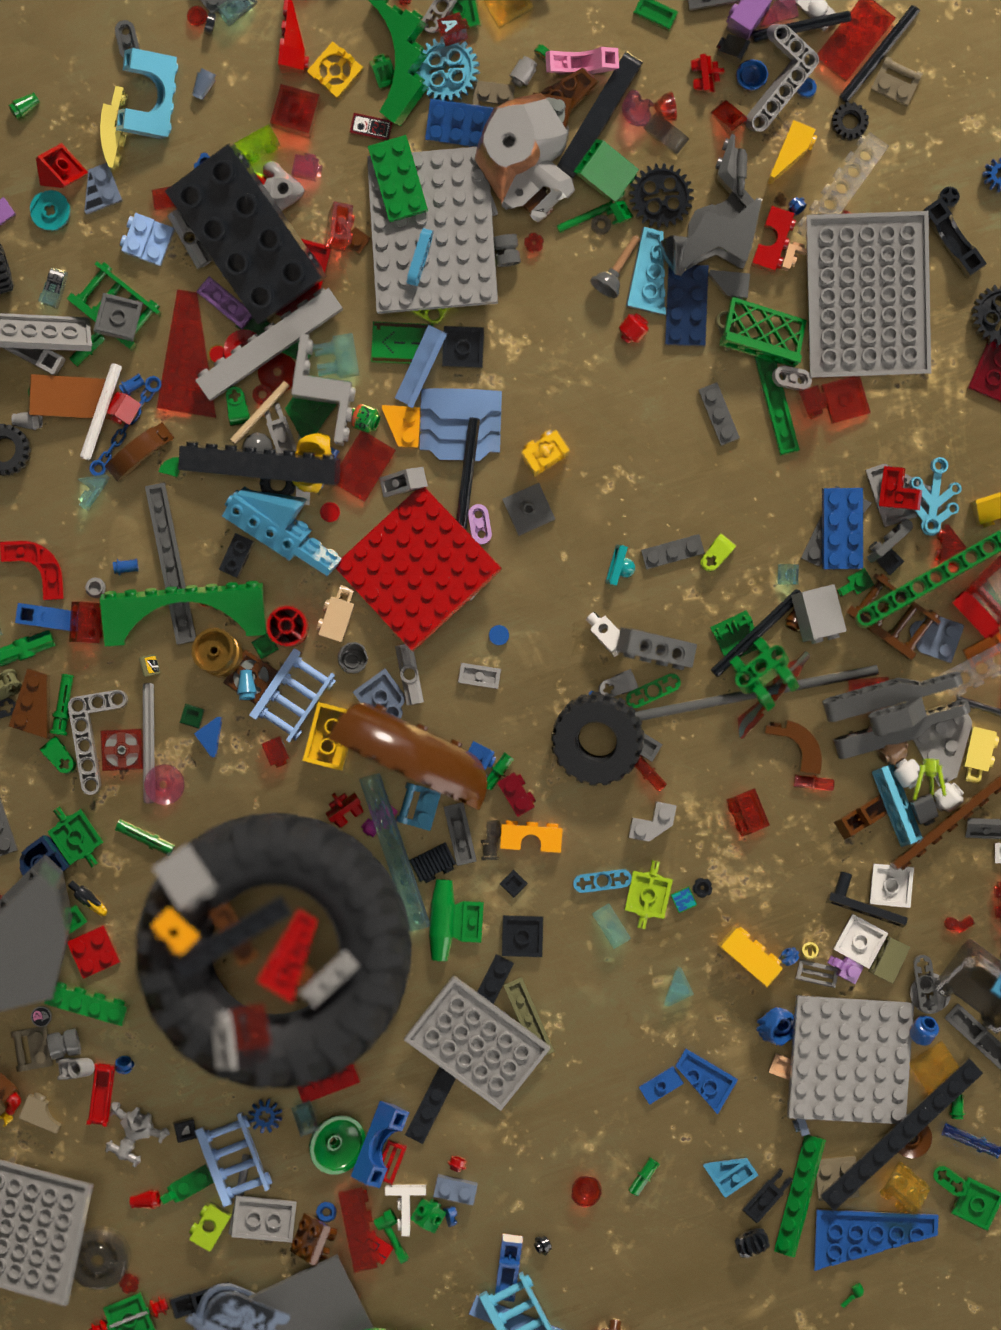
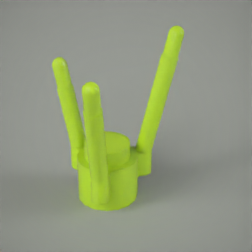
(930, 767)

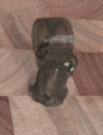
(490, 844)

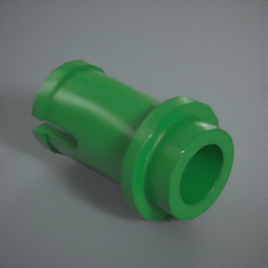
(957, 1108)

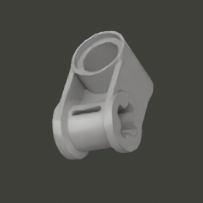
(621, 683)
(74, 1068)

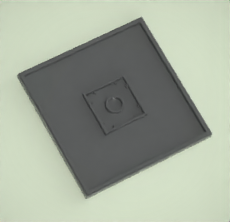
(317, 1299)

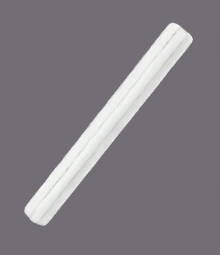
(100, 411)

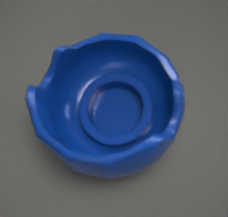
(751, 74)

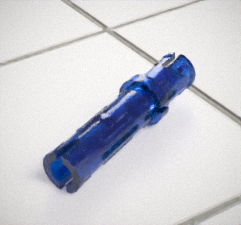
(993, 1149)

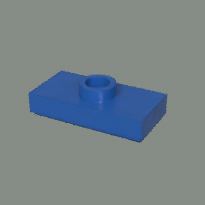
(661, 1085)

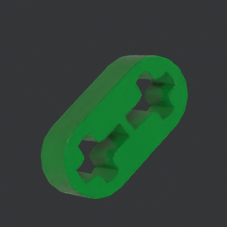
(948, 1185)

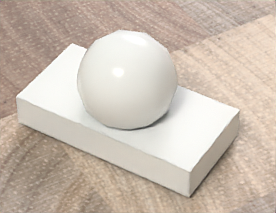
(815, 8)

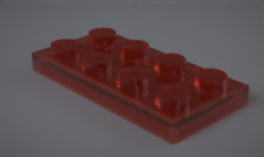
(855, 39)

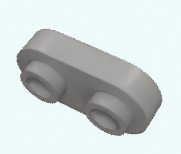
(790, 378)

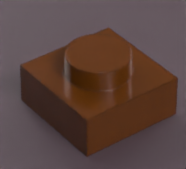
(359, 241)

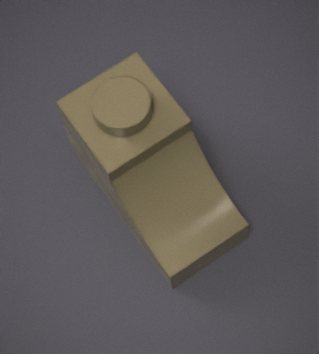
(37, 1113)

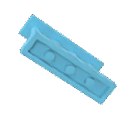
(500, 1319)

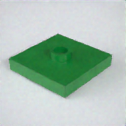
(978, 1205)

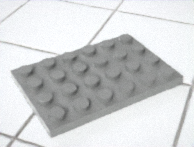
(477, 1043)

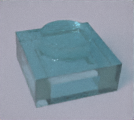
(788, 574)

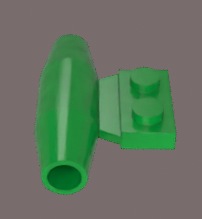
(452, 920)

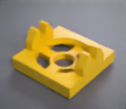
(334, 49)

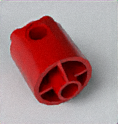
(287, 626)

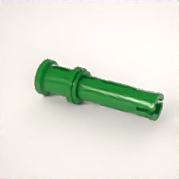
(66, 680)

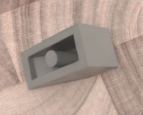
(403, 481)

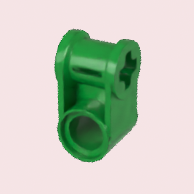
(237, 411)
(56, 753)

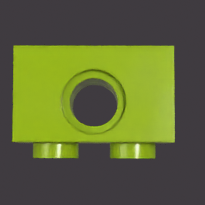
(218, 1217)

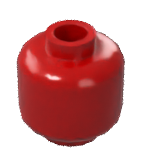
(633, 328)

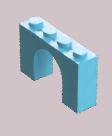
(162, 72)

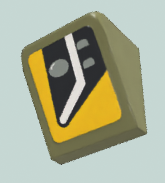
(149, 665)

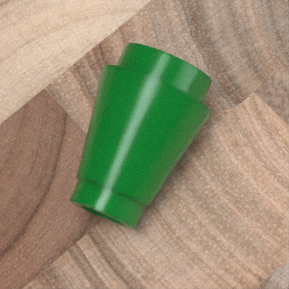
(23, 105)

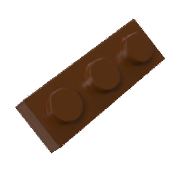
(223, 919)

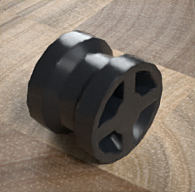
(951, 194)

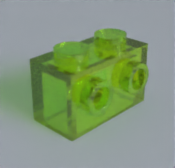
(258, 144)

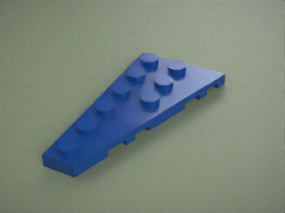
(857, 1234)

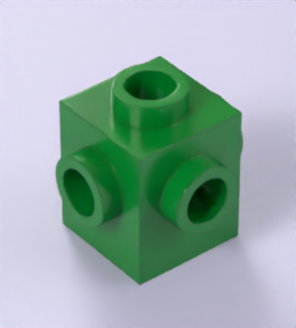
(428, 1215)

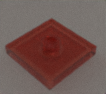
(845, 399)

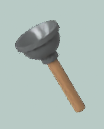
(608, 282)

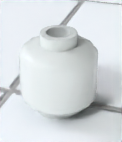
(907, 773)
(952, 800)

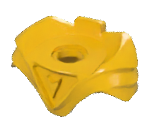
(315, 443)

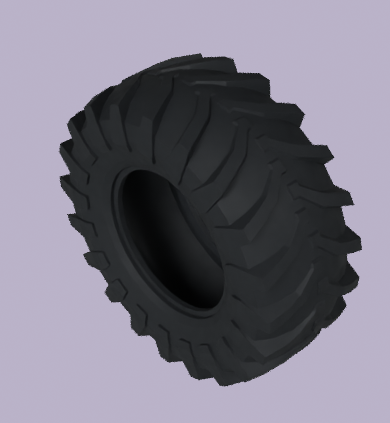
(367, 922)

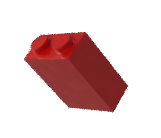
(976, 614)

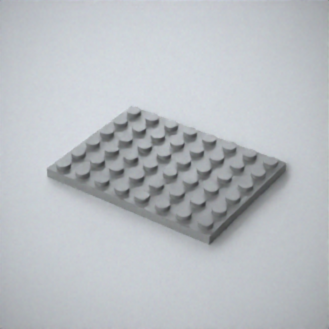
(462, 251)
(868, 294)

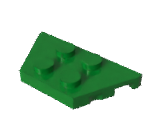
(308, 415)

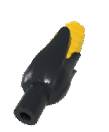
(87, 898)

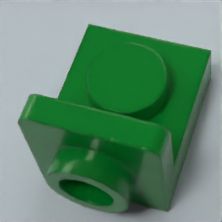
(383, 70)

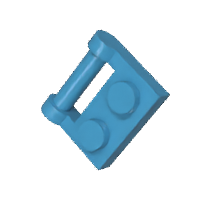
(425, 807)

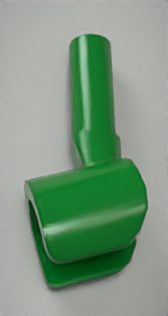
(857, 1290)

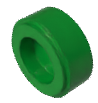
(540, 52)

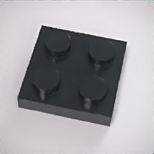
(463, 347)
(522, 936)

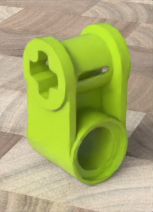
(718, 550)

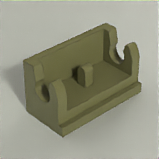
(889, 959)

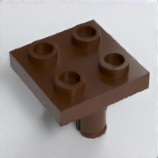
(311, 1238)

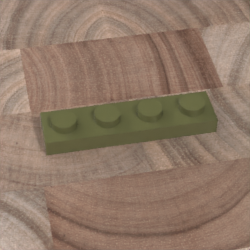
(526, 1010)

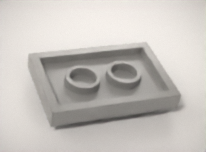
(263, 1219)

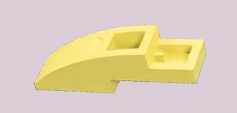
(110, 137)

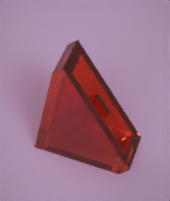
(729, 117)

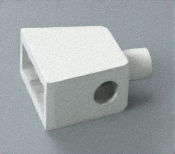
(609, 638)

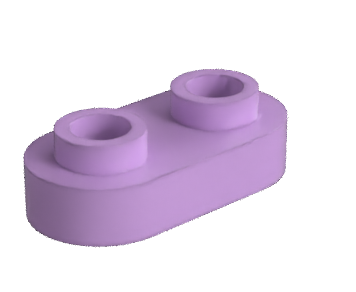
(480, 524)

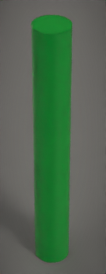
(584, 217)

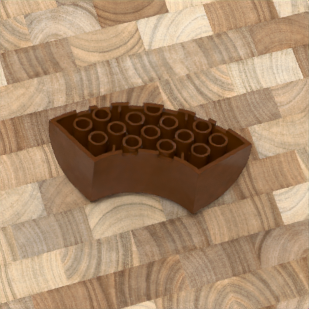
(412, 752)

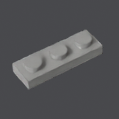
(329, 979)

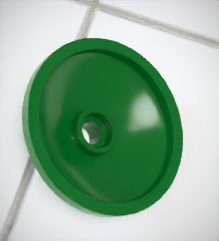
(344, 1149)

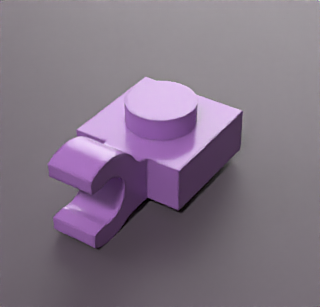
(847, 969)

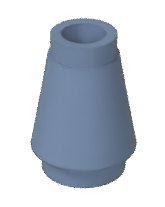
(203, 83)

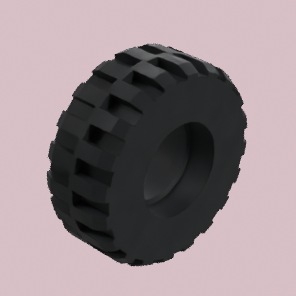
(584, 764)

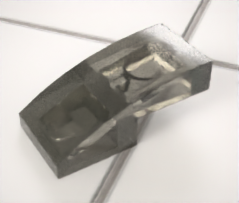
(666, 132)

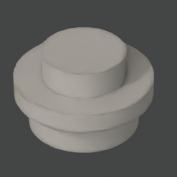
(95, 587)

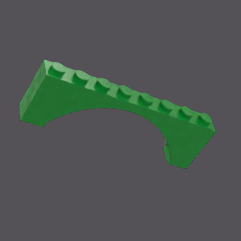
(240, 602)

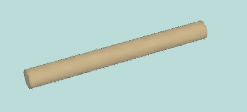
(259, 413)

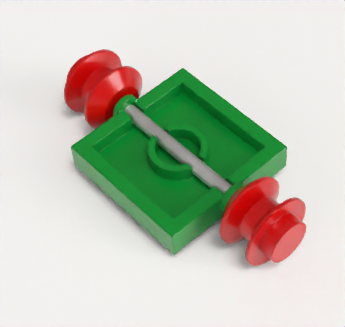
(132, 1314)

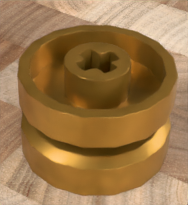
(217, 652)

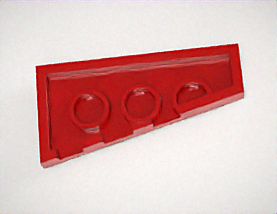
(288, 959)

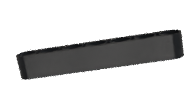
(600, 113)

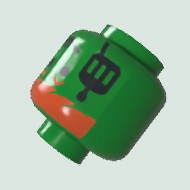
(365, 418)

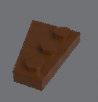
(573, 86)

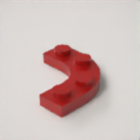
(44, 561)

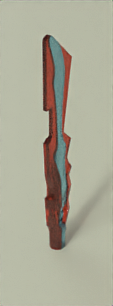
(754, 714)

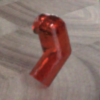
(957, 925)

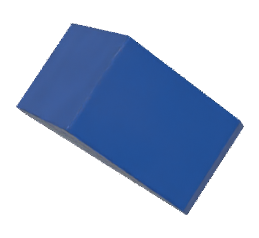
(210, 735)

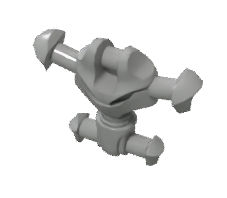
(136, 1127)

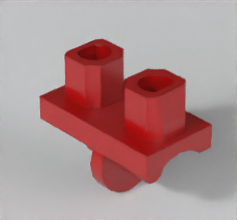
(707, 81)
(341, 806)

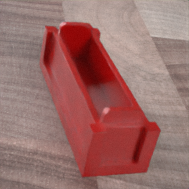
(101, 1094)

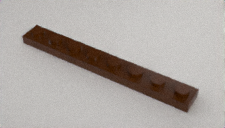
(948, 824)

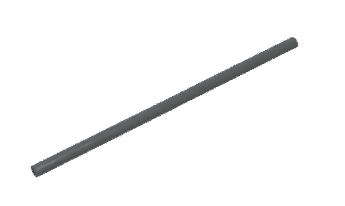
(739, 696)

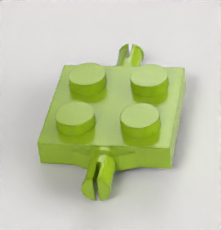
(648, 894)

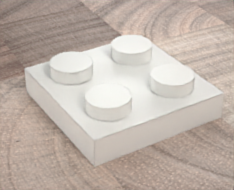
(891, 886)
(860, 941)

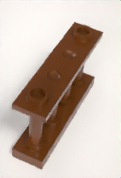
(891, 637)

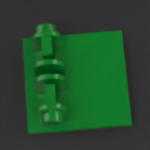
(732, 631)

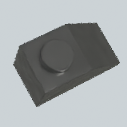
(731, 283)
(924, 809)

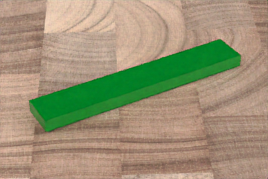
(777, 406)

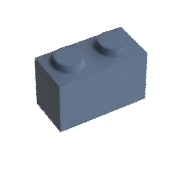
(455, 1189)

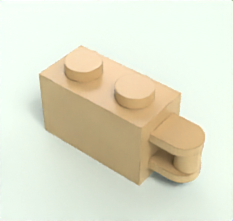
(337, 615)

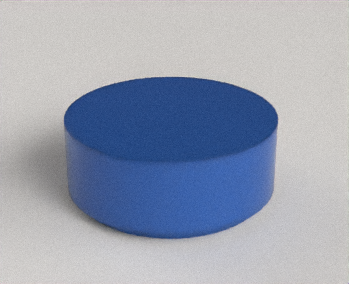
(807, 89)
(498, 635)

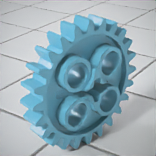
(449, 87)

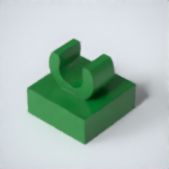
(620, 211)

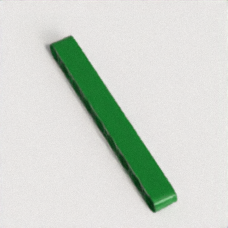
(924, 579)

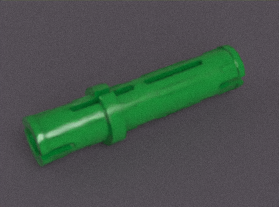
(162, 845)

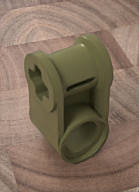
(6, 684)

